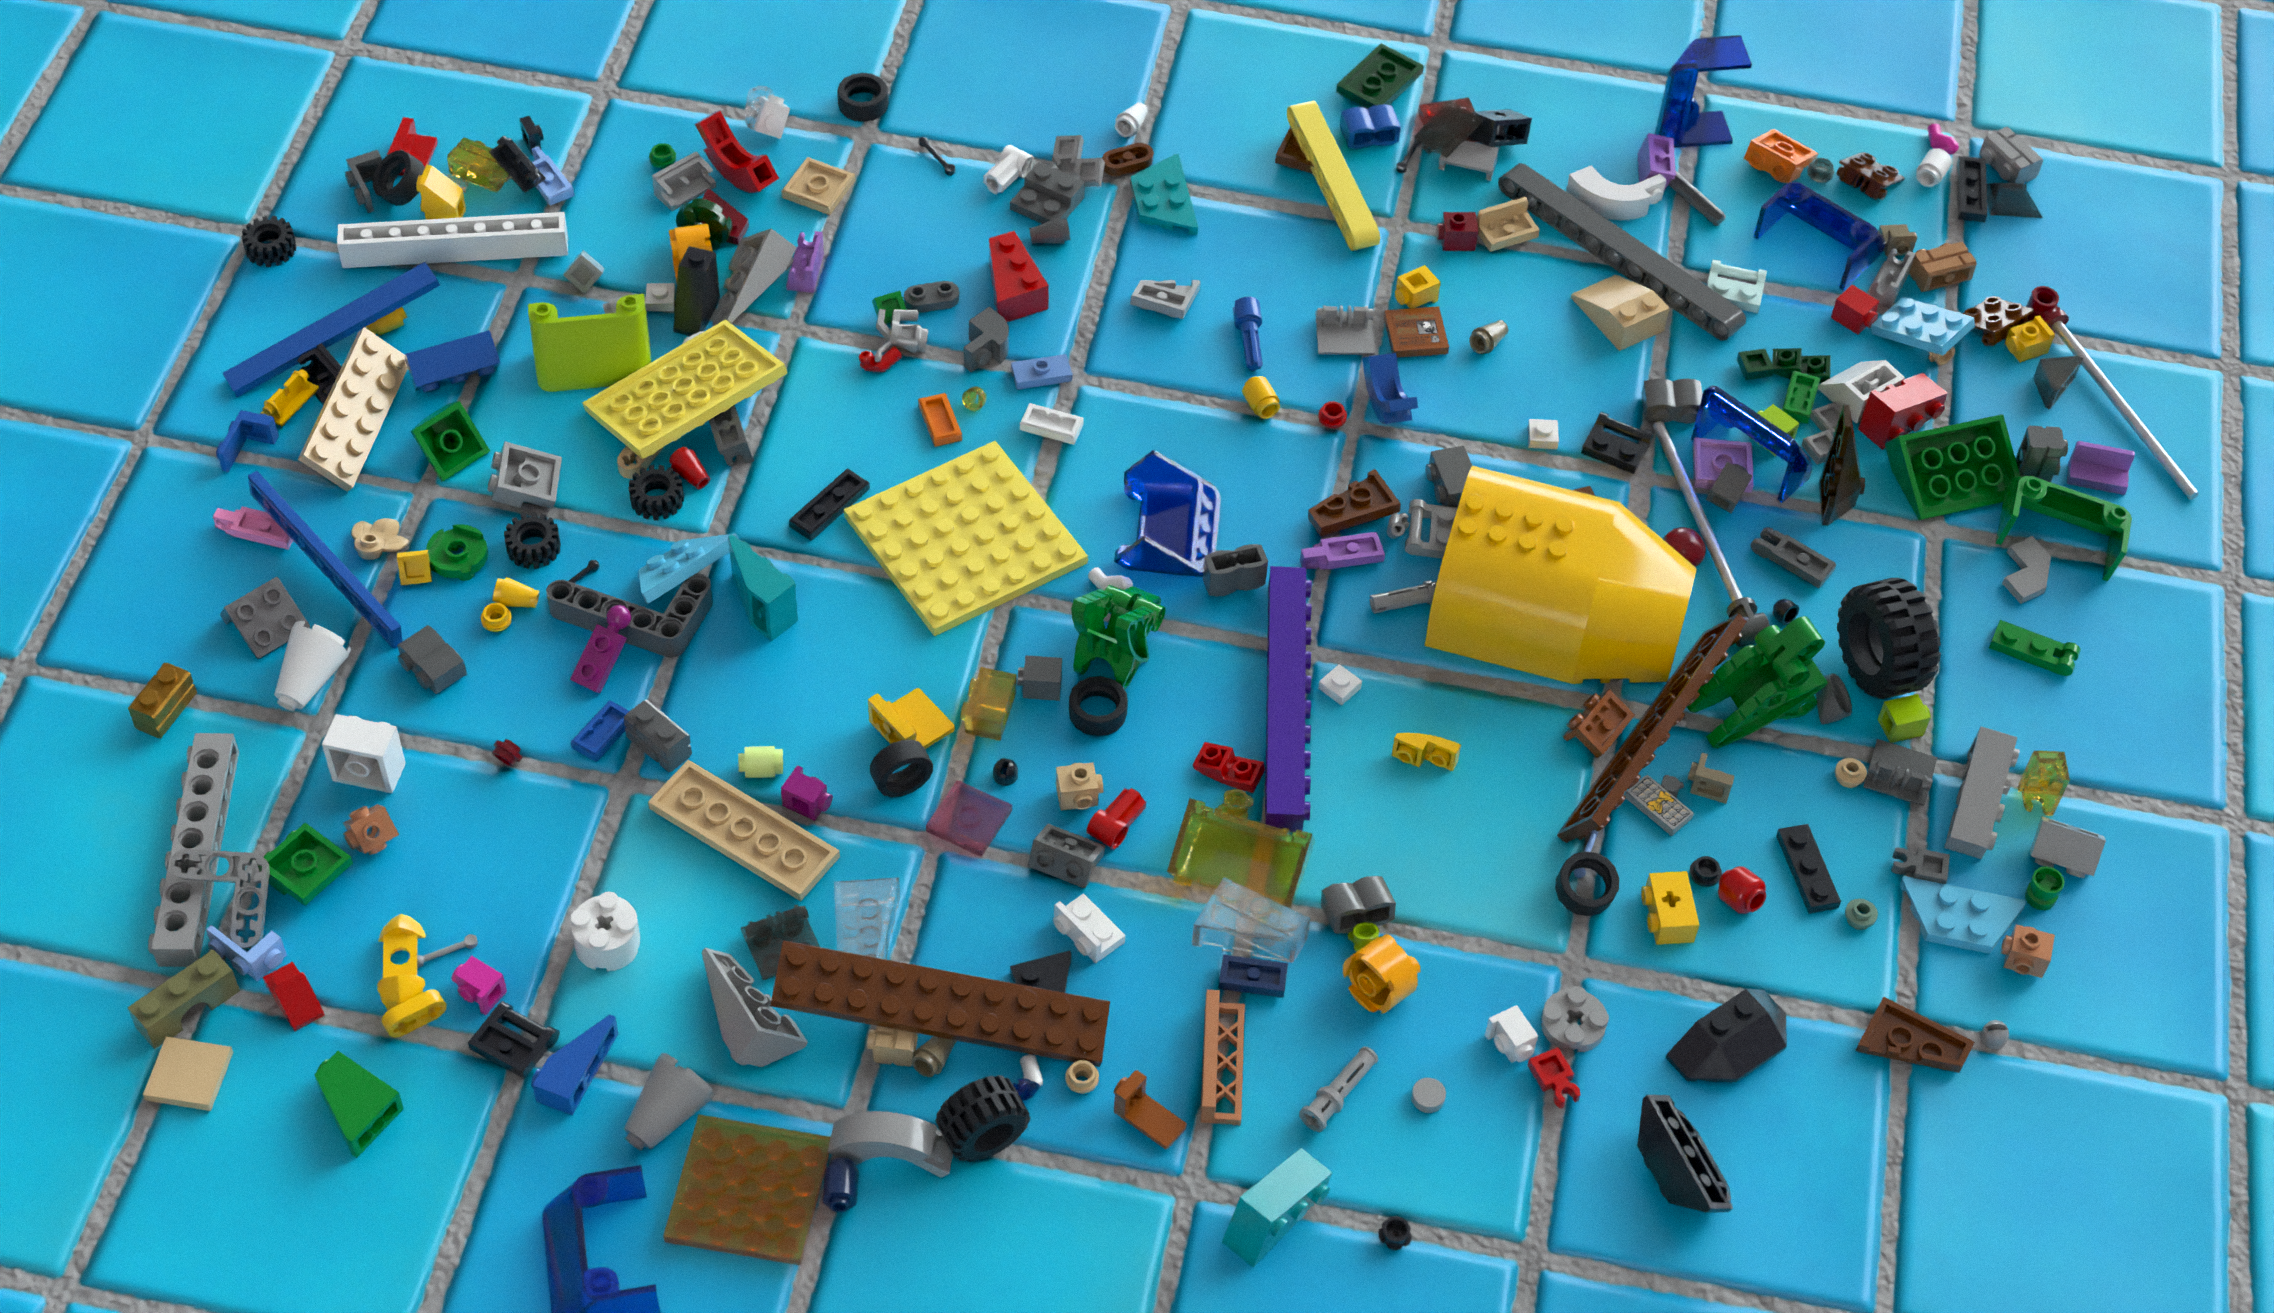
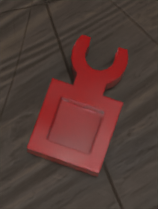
(1554, 1073)

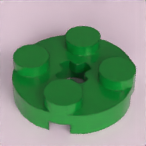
(457, 565)

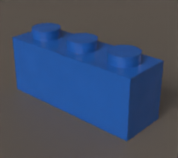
(452, 361)

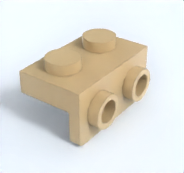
(1506, 224)

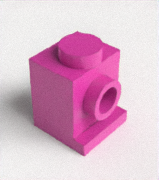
(479, 984)

